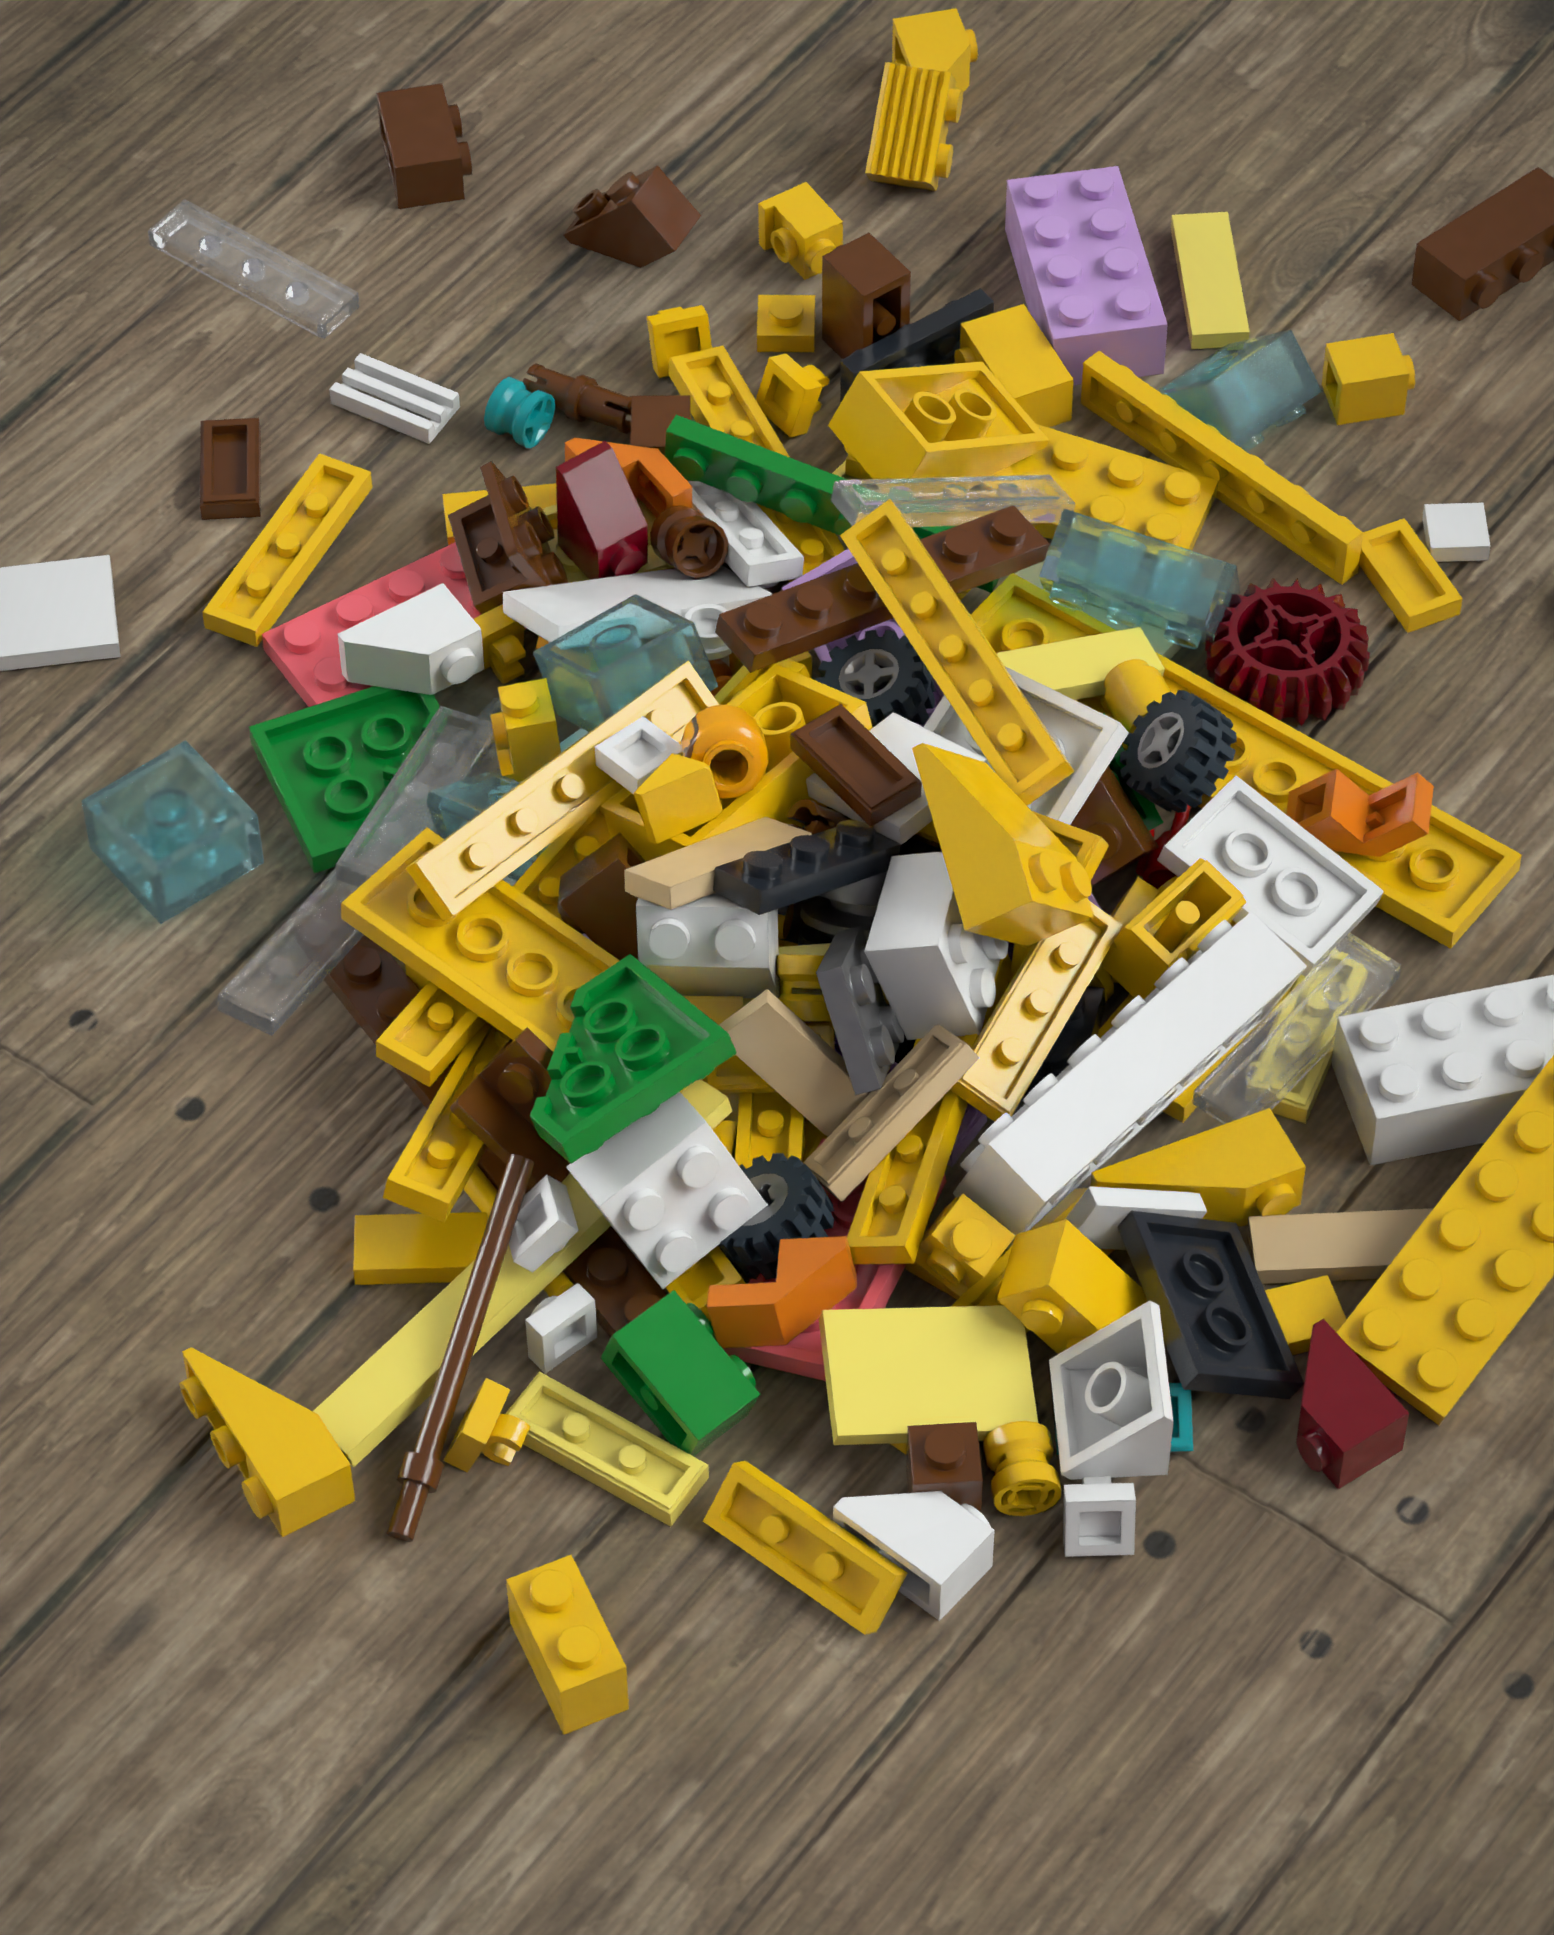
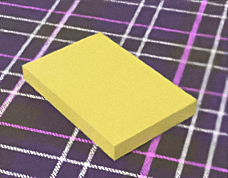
(924, 1369)

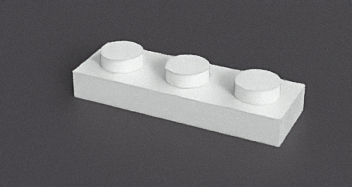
(755, 544)

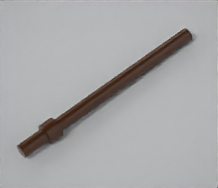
(421, 1468)

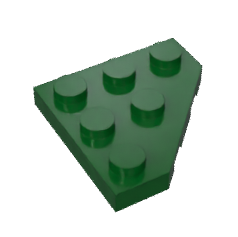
(338, 761)
(623, 1057)

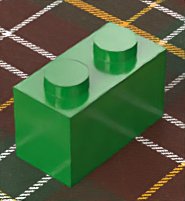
(681, 1374)

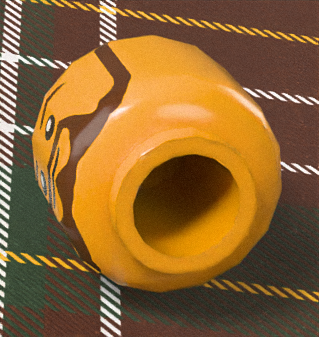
(730, 745)

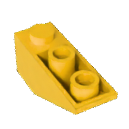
(279, 1446)

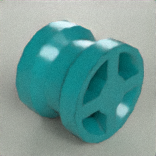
(519, 412)

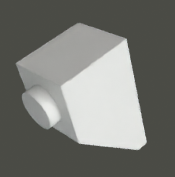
(414, 645)
(929, 1537)

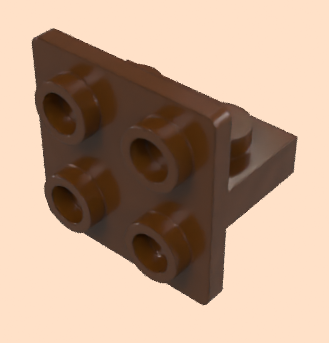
(504, 542)
(501, 1101)

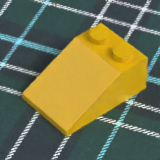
(934, 423)
(1001, 859)

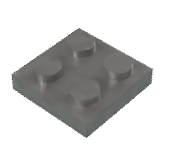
(858, 1011)

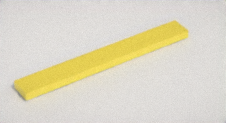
(408, 1364)

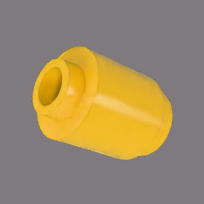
(1131, 689)

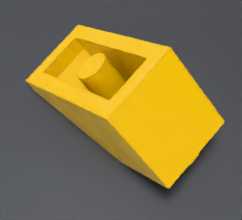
(935, 42)

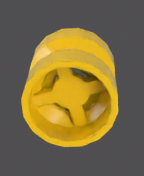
(800, 973)
(1023, 1477)

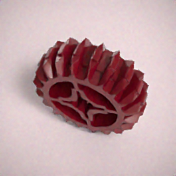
(1290, 637)

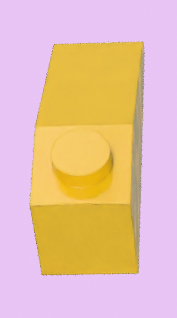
(1235, 1167)

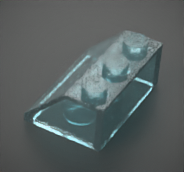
(1137, 579)

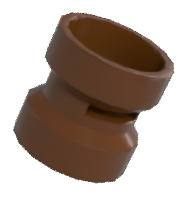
(701, 546)

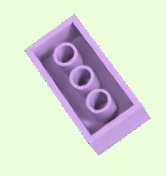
(1086, 269)

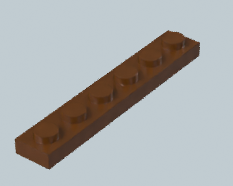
(848, 602)

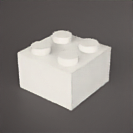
(925, 956)
(668, 1188)

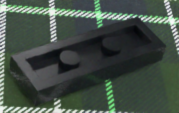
(918, 344)
(805, 867)

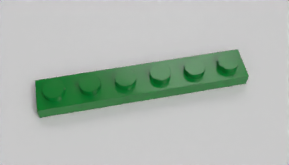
(762, 477)

